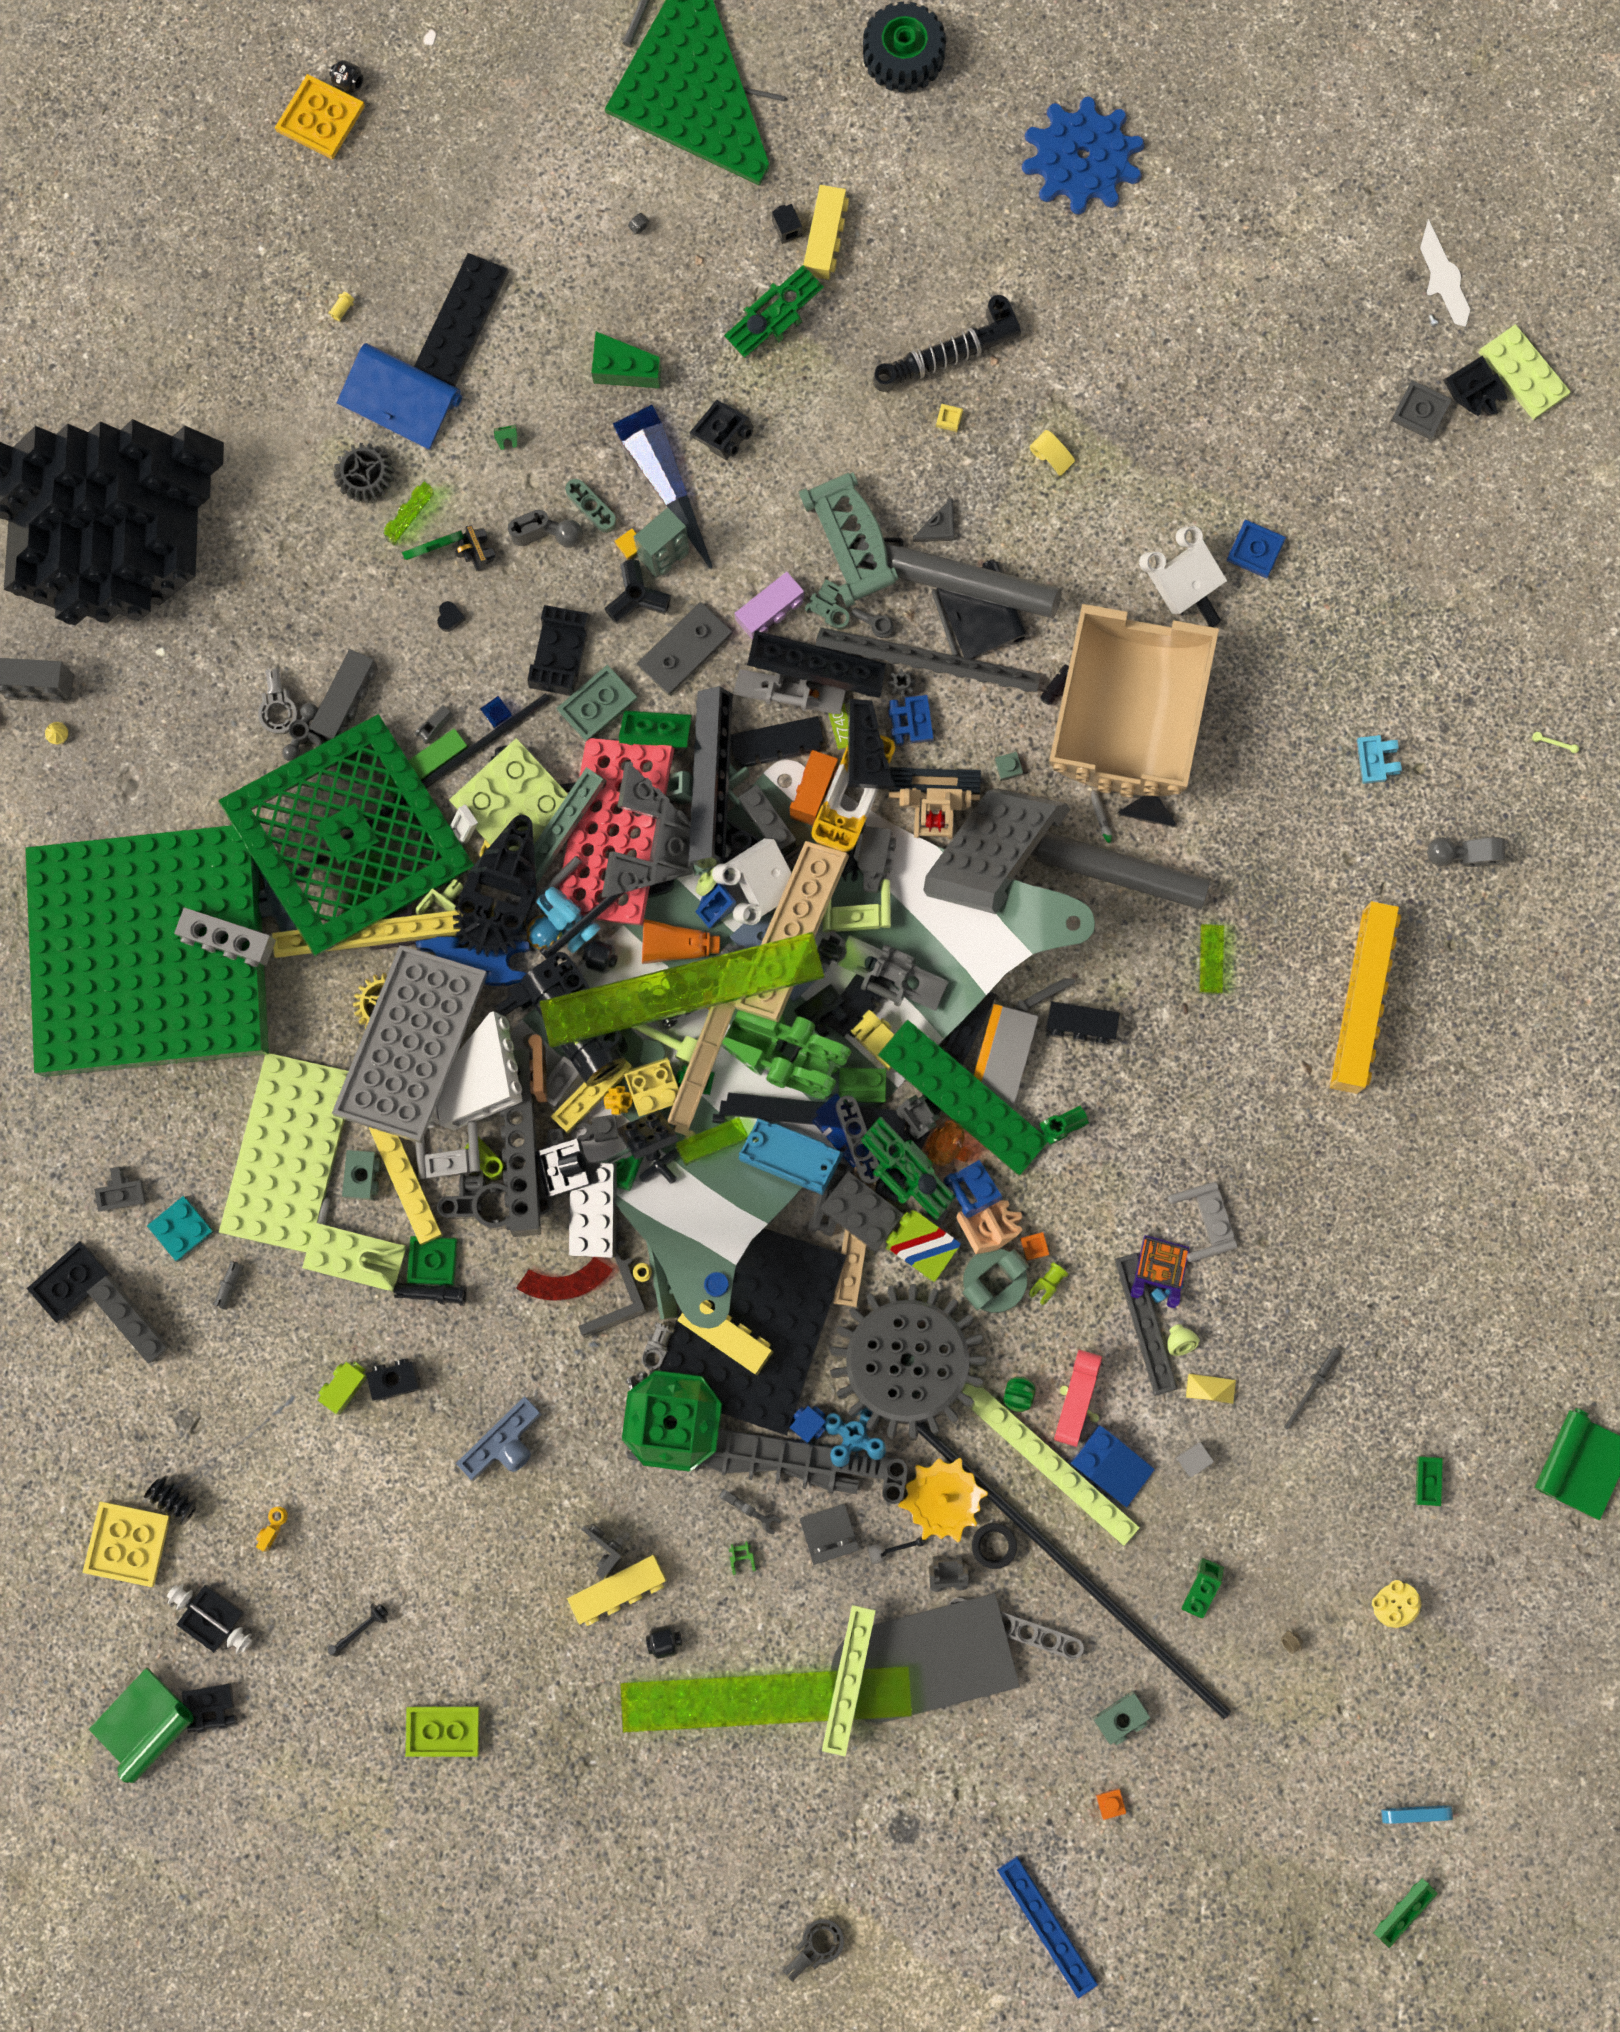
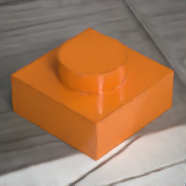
(1034, 1246)
(1111, 1804)

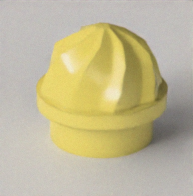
(56, 733)

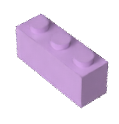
(770, 605)

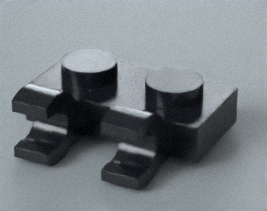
(821, 1006)

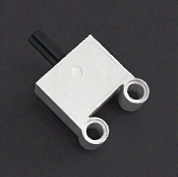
(1187, 576)
(762, 876)

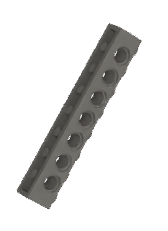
(530, 1222)

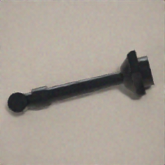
(378, 1614)

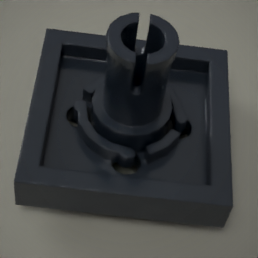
(647, 1136)

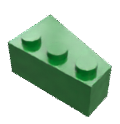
(623, 364)

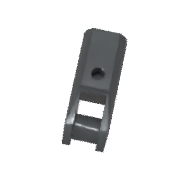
(437, 721)

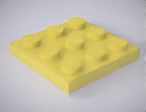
(126, 1544)

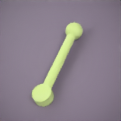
(1537, 736)
(1093, 1416)

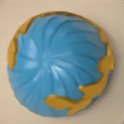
(542, 932)

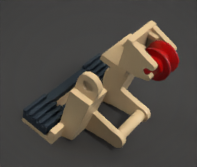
(938, 790)

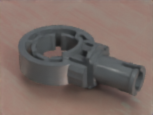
(801, 1962)

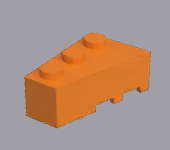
(814, 787)

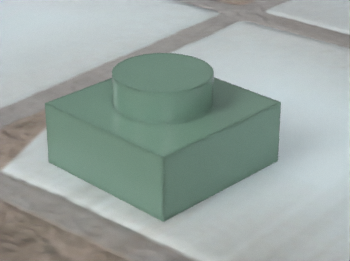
(1008, 766)

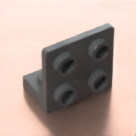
(829, 1534)
(607, 1562)

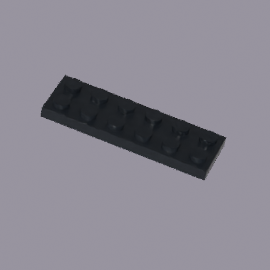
(461, 319)
(816, 664)

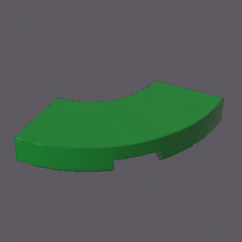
(433, 545)

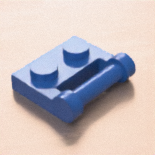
(980, 1186)

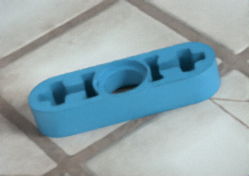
(1417, 1814)

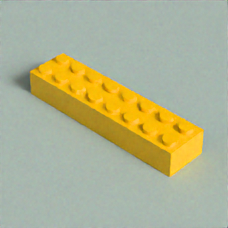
(1364, 998)

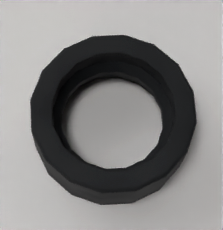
(1012, 1546)

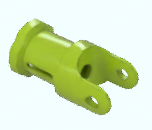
(1049, 1282)

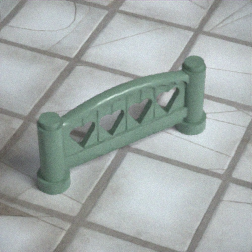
(858, 581)

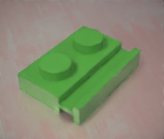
(863, 1084)

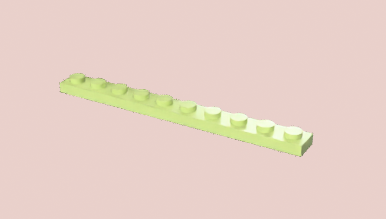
(1051, 1465)

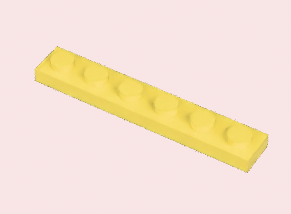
(407, 1186)

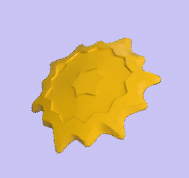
(943, 1499)

